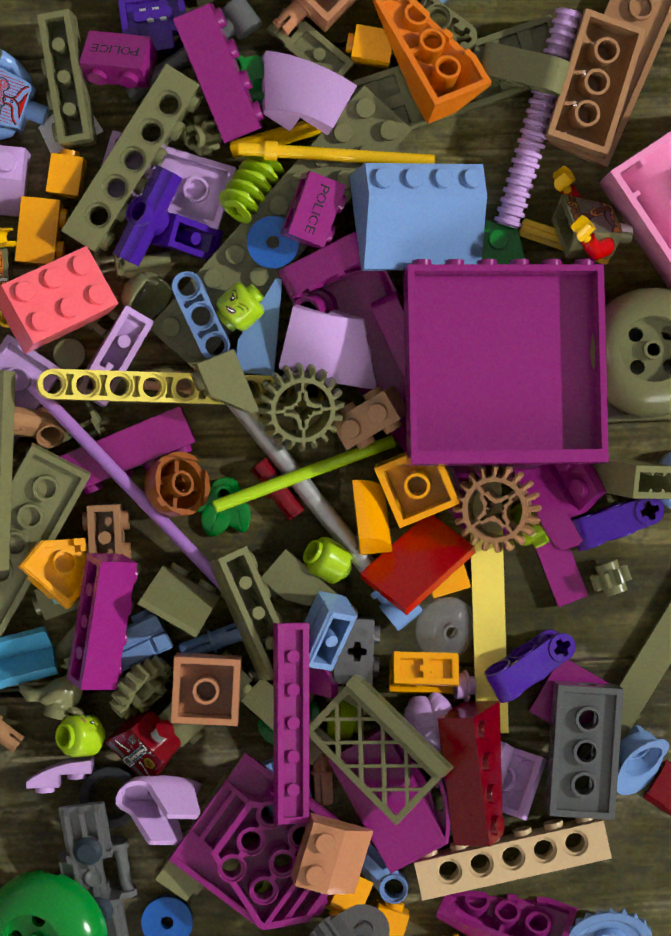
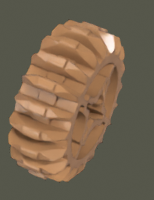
(488, 496)

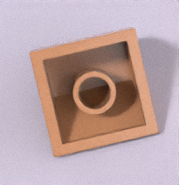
(330, 856)

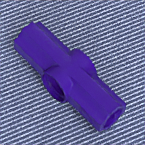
(147, 215)

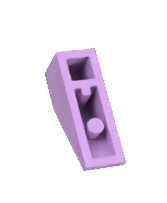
(117, 348)

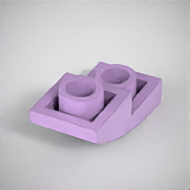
(52, 776)

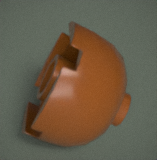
(176, 485)

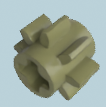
(202, 135)
(610, 577)

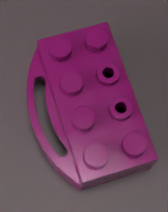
(421, 829)

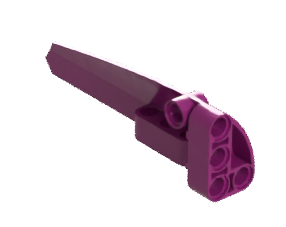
(335, 282)

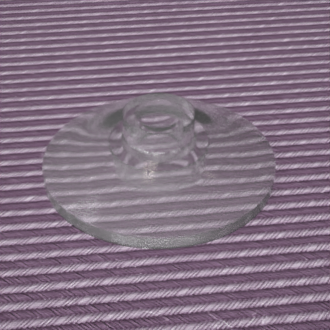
(437, 619)

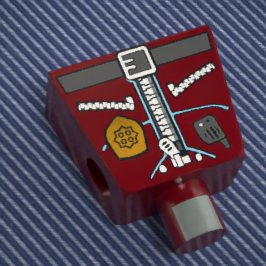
(145, 743)

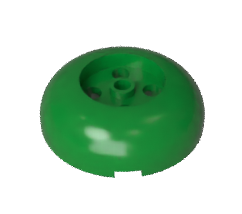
(56, 899)

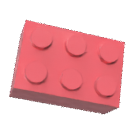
(56, 299)

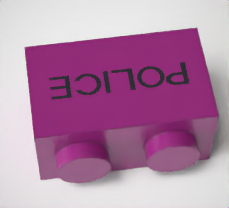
(118, 59)
(314, 210)

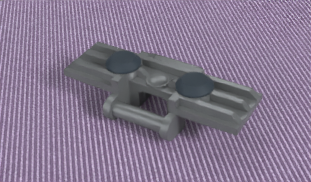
(87, 844)

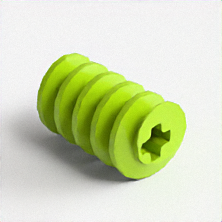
(249, 187)

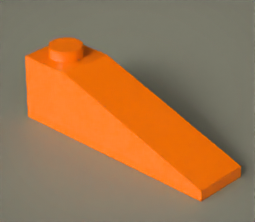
(433, 64)

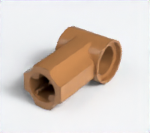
(38, 425)

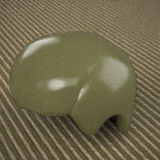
(146, 294)

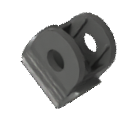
(354, 921)

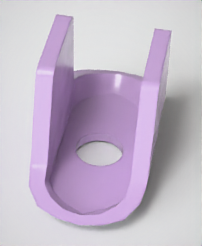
(159, 809)

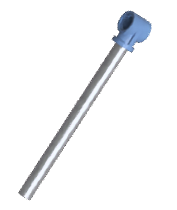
(321, 509)

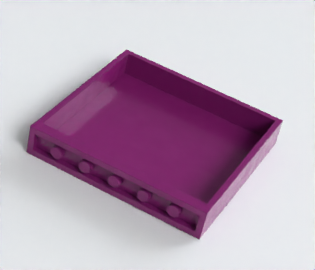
(505, 363)

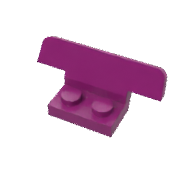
(563, 493)

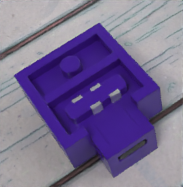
(152, 19)

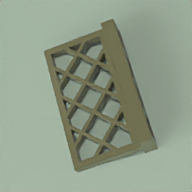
(398, 728)

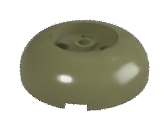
(650, 391)

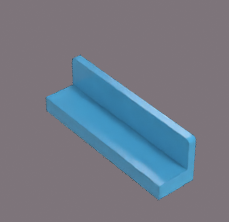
(26, 657)

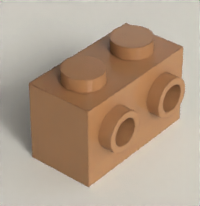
(378, 412)
(106, 529)

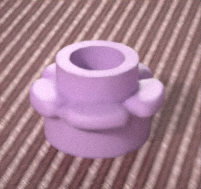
(466, 686)

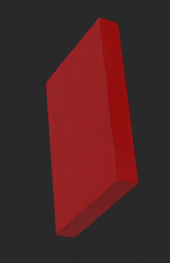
(418, 563)

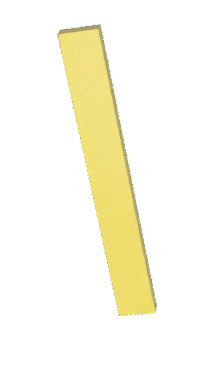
(488, 606)

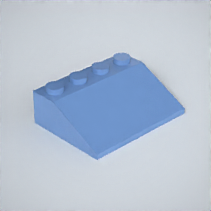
(418, 213)

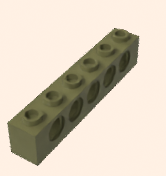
(168, 85)

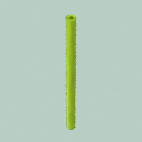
(302, 474)

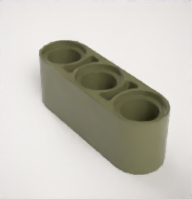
(525, 68)

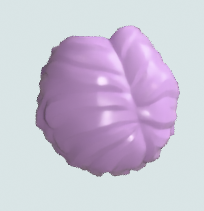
(423, 715)

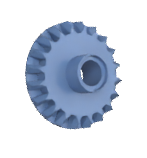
(610, 924)

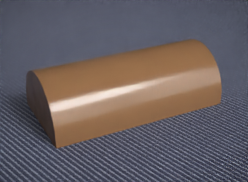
(596, 84)

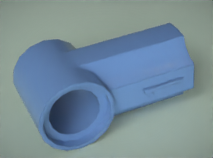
(376, 871)

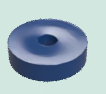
(261, 252)
(167, 906)

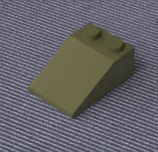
(180, 598)

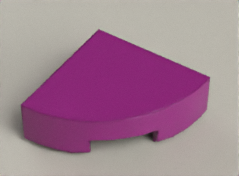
(322, 683)

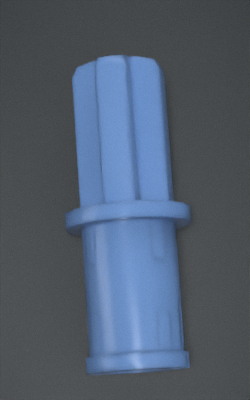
(212, 640)

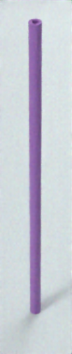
(125, 483)

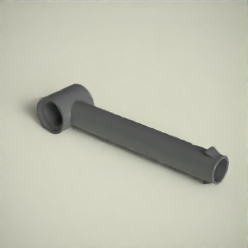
(240, 21)

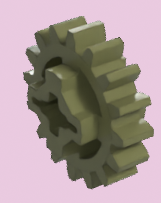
(141, 687)

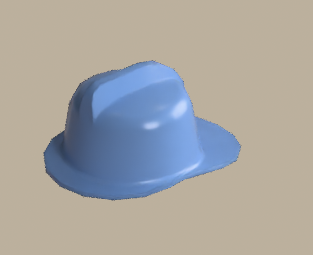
(639, 760)

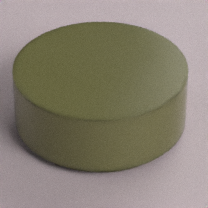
(69, 354)

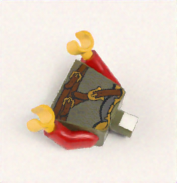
(585, 226)

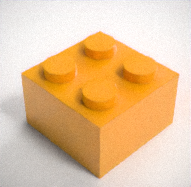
(415, 490)

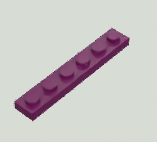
(291, 722)

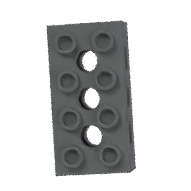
(601, 763)

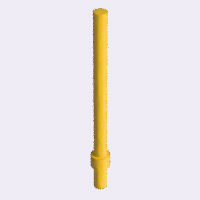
(272, 151)

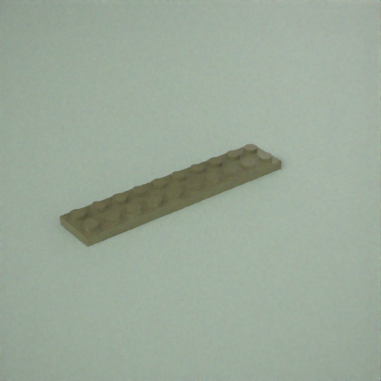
(361, 126)

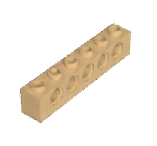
(591, 849)

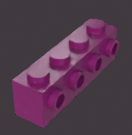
(218, 72)
(102, 621)

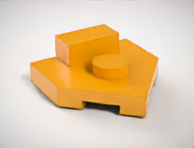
(57, 568)

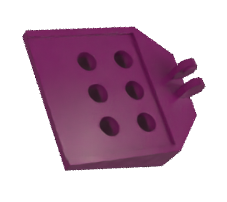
(218, 837)

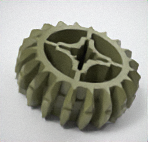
(286, 406)

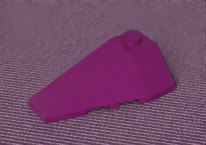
(485, 915)

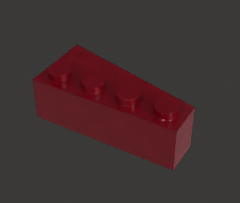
(474, 785)

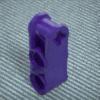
(615, 521)
(529, 664)

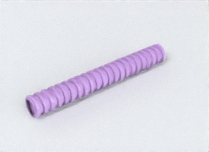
(535, 126)

